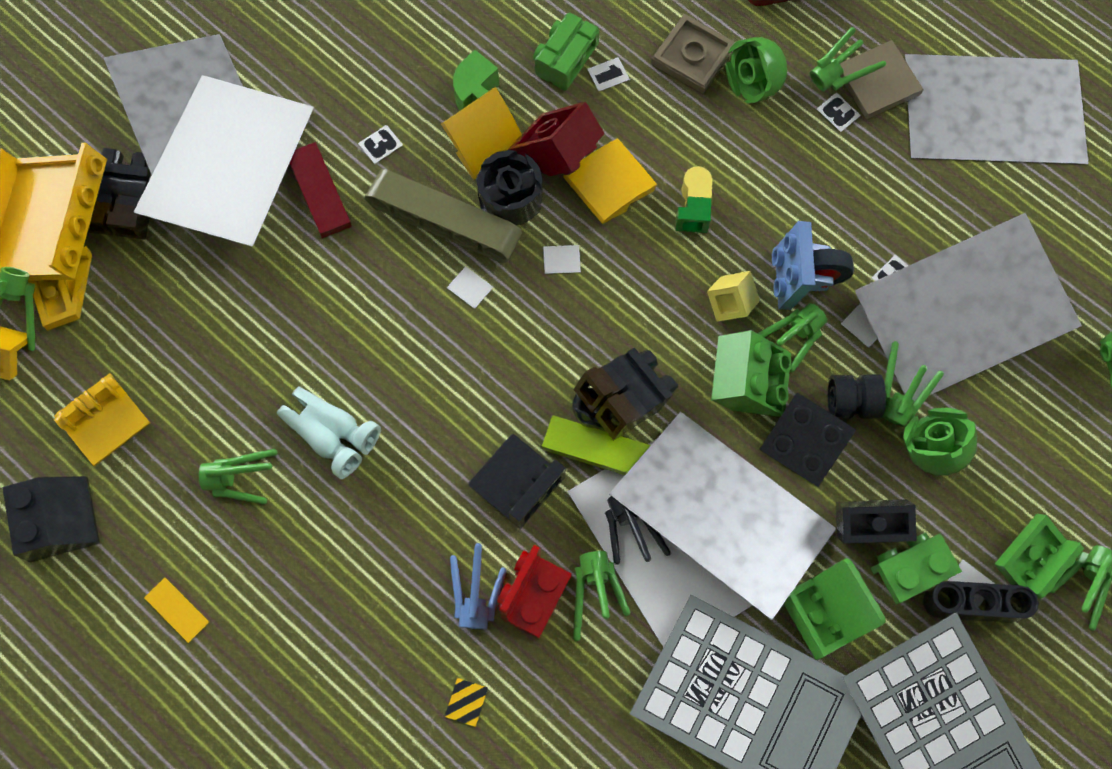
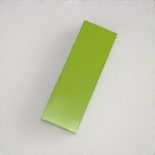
(592, 446)

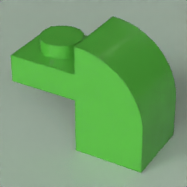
(473, 79)

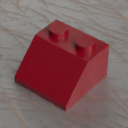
(560, 139)

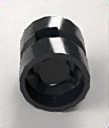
(860, 396)

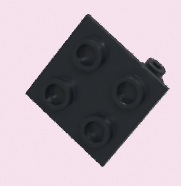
(807, 439)

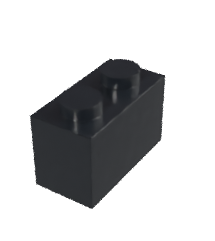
(876, 521)

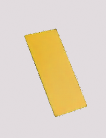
(176, 610)

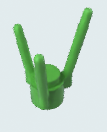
(829, 70)
(13, 286)
(804, 324)
(901, 407)
(221, 472)
(597, 570)
(1099, 570)

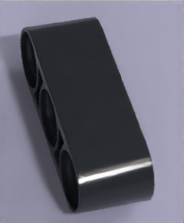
(995, 595)

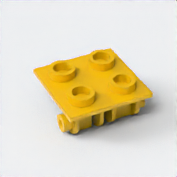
(101, 419)

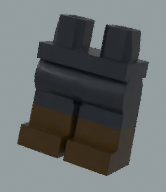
(119, 196)
(627, 390)

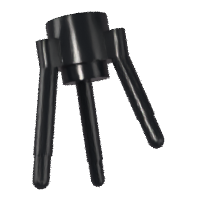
(624, 516)

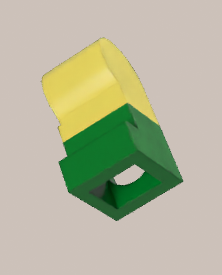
(698, 199)

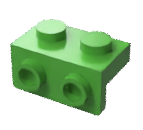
(1038, 556)
(917, 568)

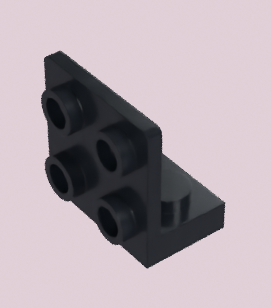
(517, 480)

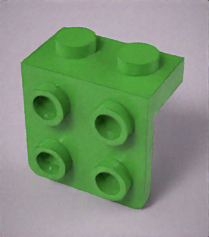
(833, 609)

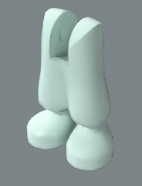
(325, 425)

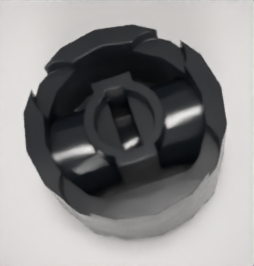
(510, 187)

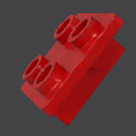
(533, 594)

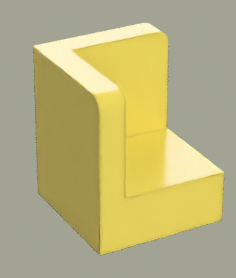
(733, 296)

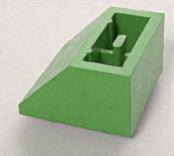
(751, 374)

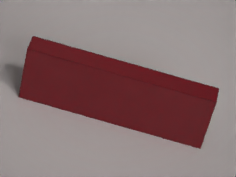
(319, 190)

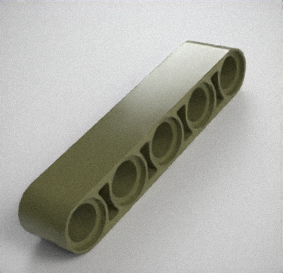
(443, 215)

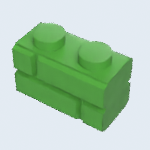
(566, 50)

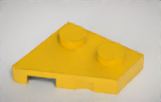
(62, 300)

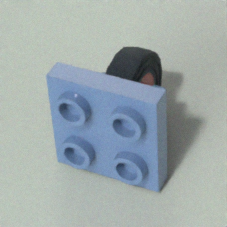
(806, 266)

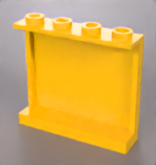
(47, 211)

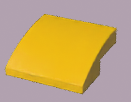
(482, 130)
(610, 181)

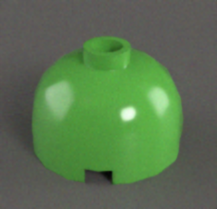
(756, 69)
(942, 441)

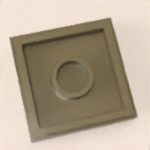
(693, 53)
(885, 86)

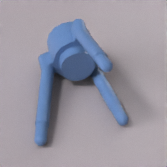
(474, 611)

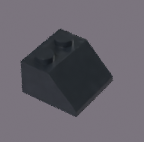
(50, 516)

